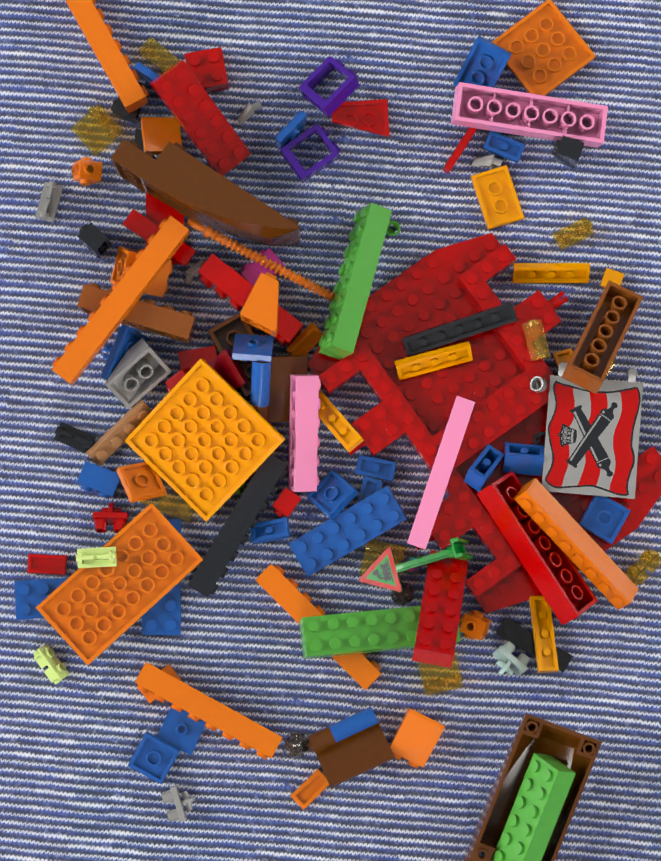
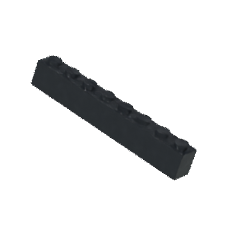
(237, 525)

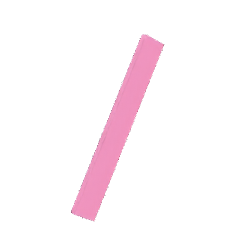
(440, 472)

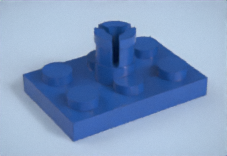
(483, 64)
(124, 341)

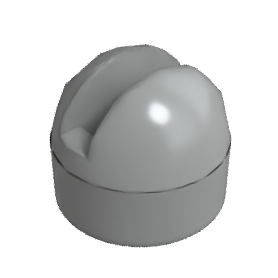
(536, 386)

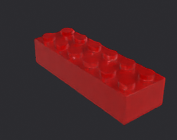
(200, 118)
(237, 289)
(440, 612)

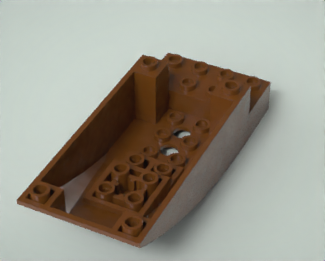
(203, 194)
(532, 737)

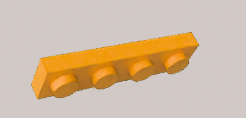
(551, 272)
(433, 360)
(338, 424)
(543, 635)

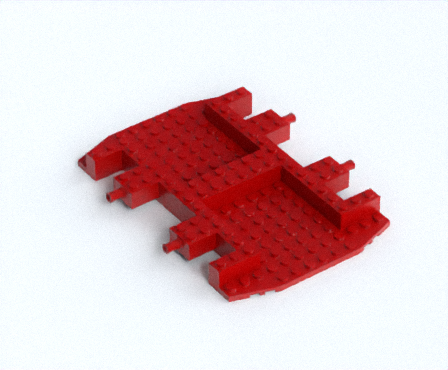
(498, 379)

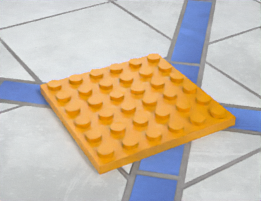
(204, 439)

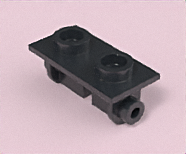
(74, 437)

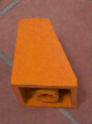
(127, 256)
(263, 305)
(416, 738)

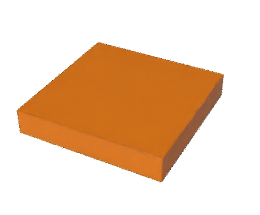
(158, 132)
(140, 482)

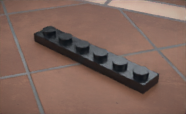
(460, 328)

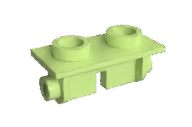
(96, 557)
(46, 656)

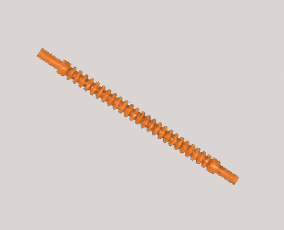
(209, 232)

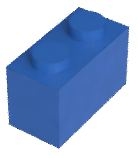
(523, 458)
(483, 468)
(99, 479)

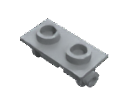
(49, 201)

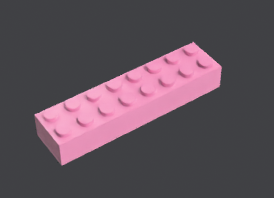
(528, 114)

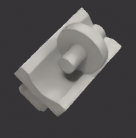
(179, 812)

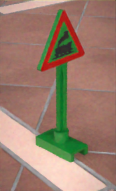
(385, 572)

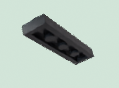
(524, 639)

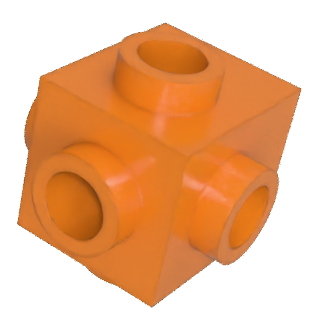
(87, 171)
(474, 625)

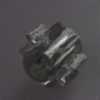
(403, 597)
(296, 744)

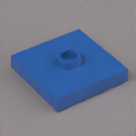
(145, 73)
(291, 130)
(253, 348)
(332, 494)
(604, 518)
(181, 730)
(154, 757)

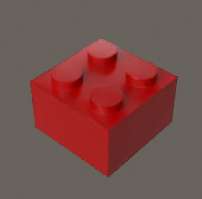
(209, 69)

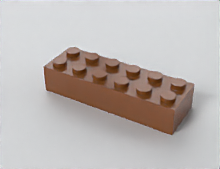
(144, 315)
(602, 337)

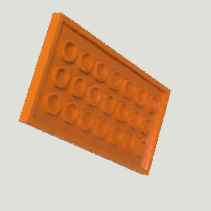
(104, 602)

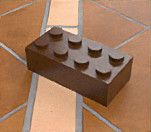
(223, 338)

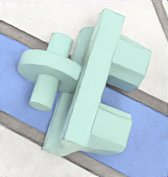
(509, 662)

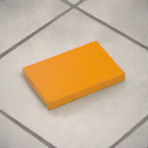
(497, 197)

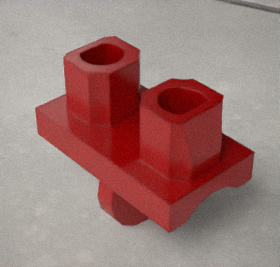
(110, 516)

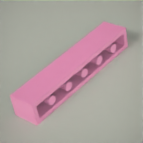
(304, 432)

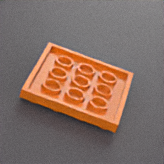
(544, 49)

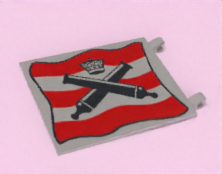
(592, 437)

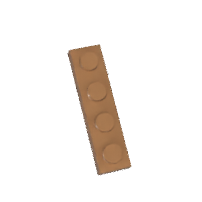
(116, 436)

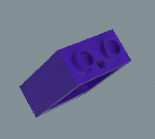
(339, 96)
(296, 166)

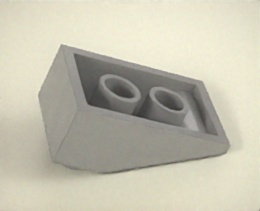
(137, 373)

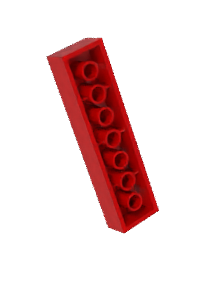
(541, 557)

